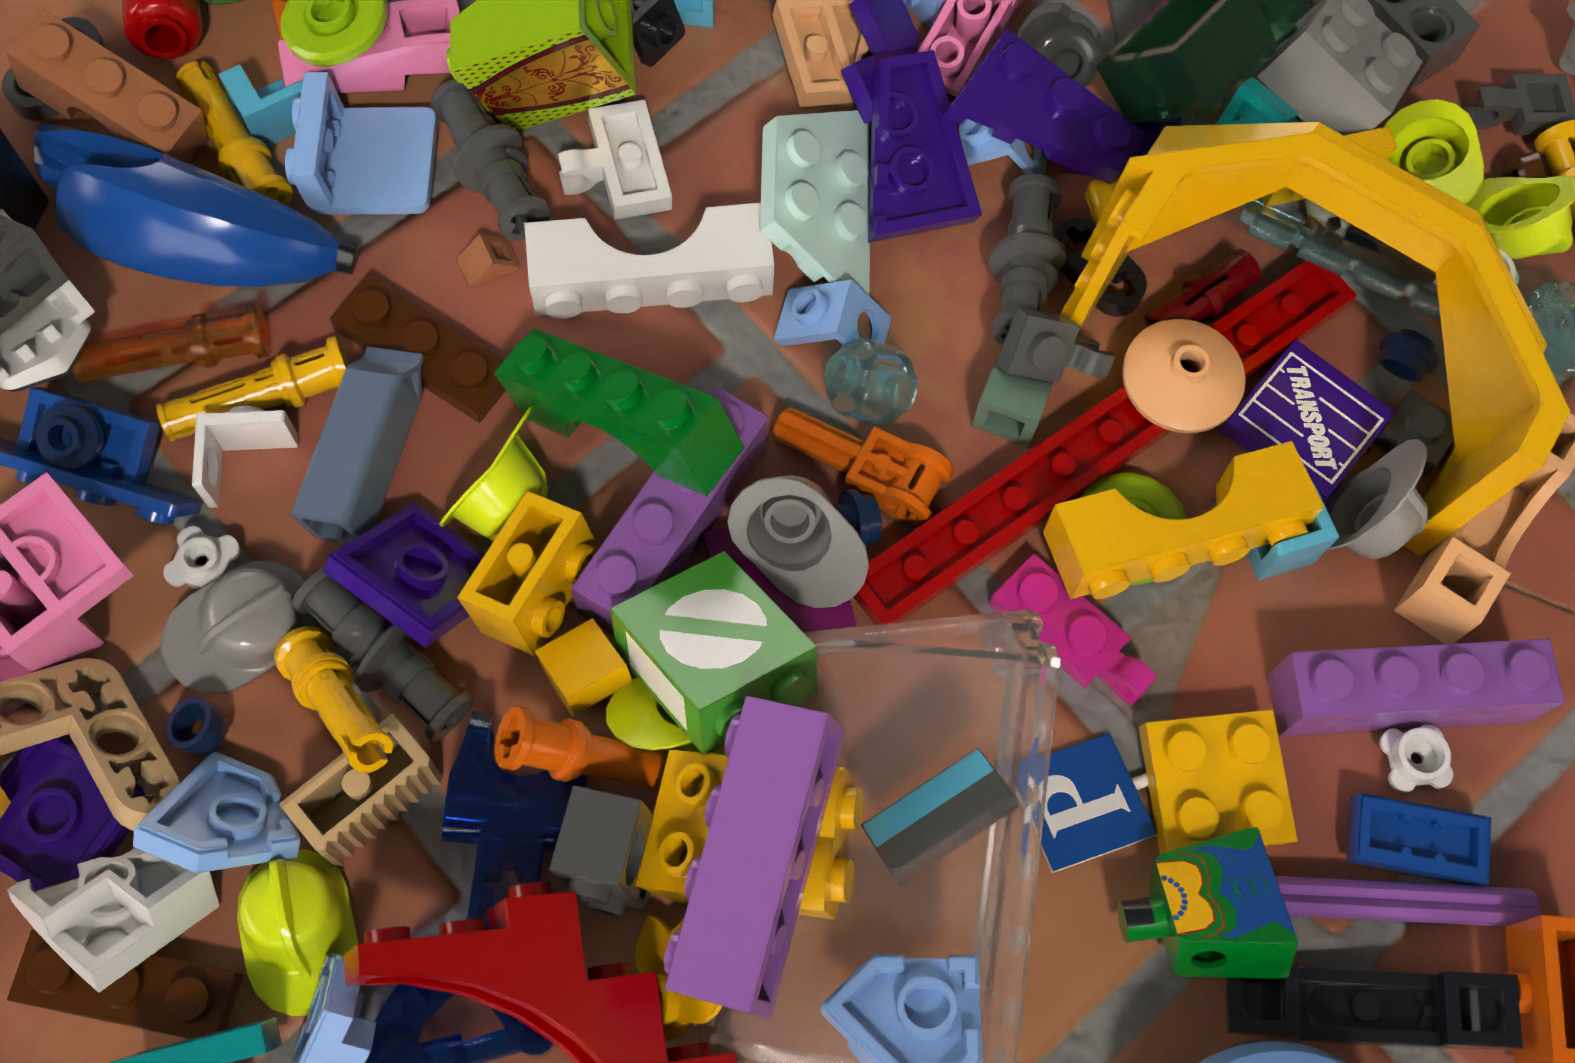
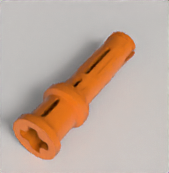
(571, 750)

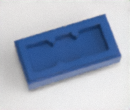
(1419, 839)

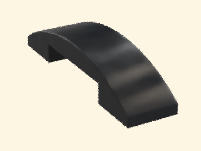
(1379, 1008)

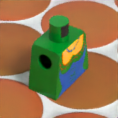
(1215, 910)

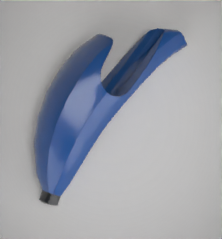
(177, 217)

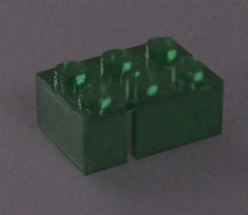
(1194, 54)

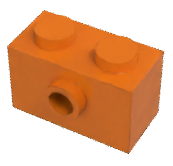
(1544, 961)

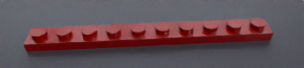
(1078, 457)

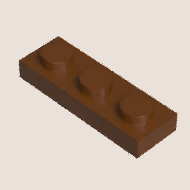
(452, 365)
(153, 996)

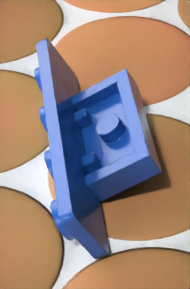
(115, 473)

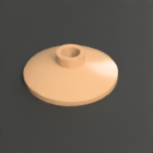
(1168, 392)

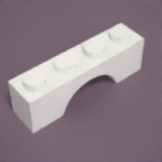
(581, 273)

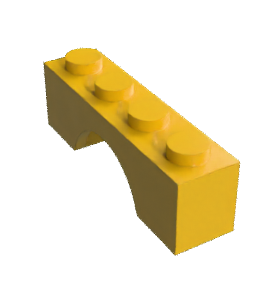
(1109, 543)

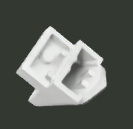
(45, 339)

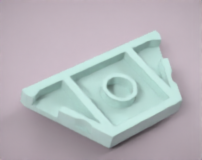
(819, 193)

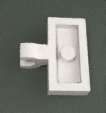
(623, 158)

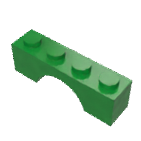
(665, 423)

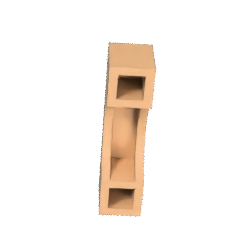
(1469, 566)

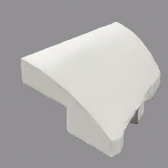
(116, 912)

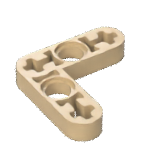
(72, 713)

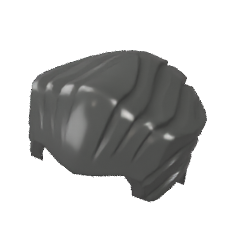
(1064, 39)

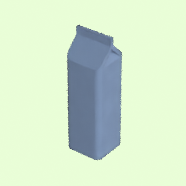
(360, 445)

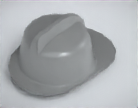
(1380, 506)
(799, 540)
(232, 627)

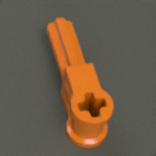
(893, 470)

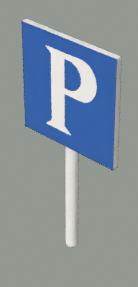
(1091, 805)

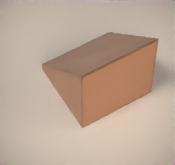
(487, 259)

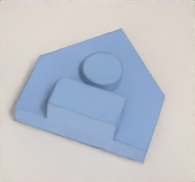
(219, 819)
(910, 1010)
(333, 1022)

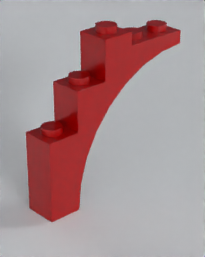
(536, 972)

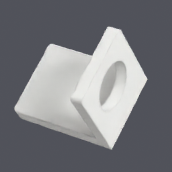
(235, 430)

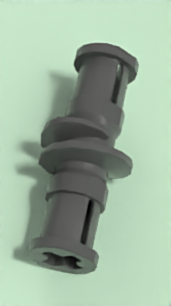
(489, 159)
(1029, 256)
(383, 655)

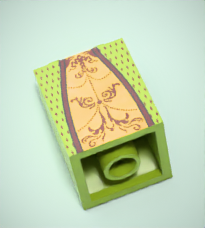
(543, 56)

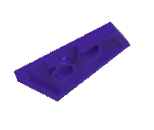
(1040, 104)
(916, 153)

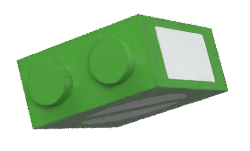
(711, 643)

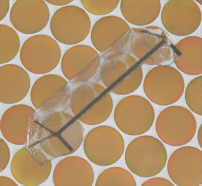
(911, 708)

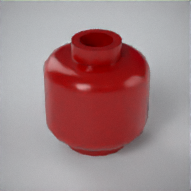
(162, 26)

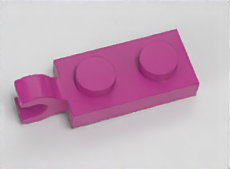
(1080, 632)

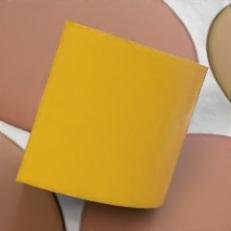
(583, 667)

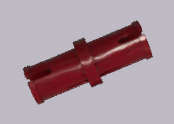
(1205, 294)

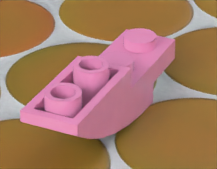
(965, 36)
(410, 44)

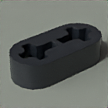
(1114, 305)

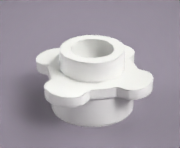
(194, 544)
(1434, 754)

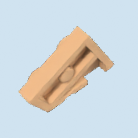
(817, 44)

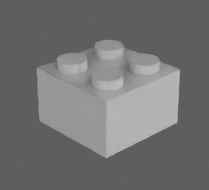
(1342, 67)

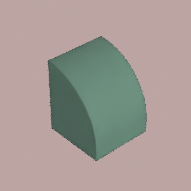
(1011, 406)

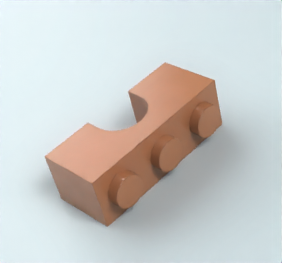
(80, 74)

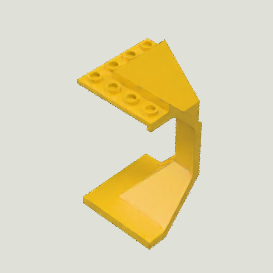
(1497, 376)

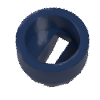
(183, 720)

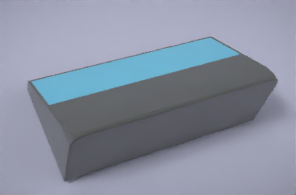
(939, 816)

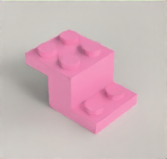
(49, 576)

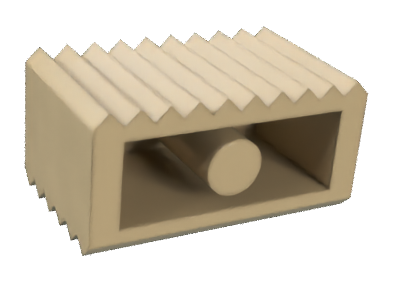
(348, 806)

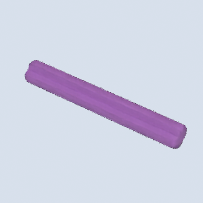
(1407, 901)

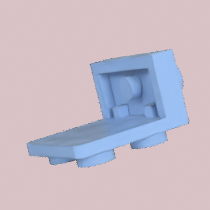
(359, 156)

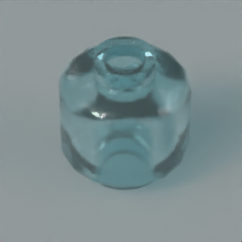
(870, 381)

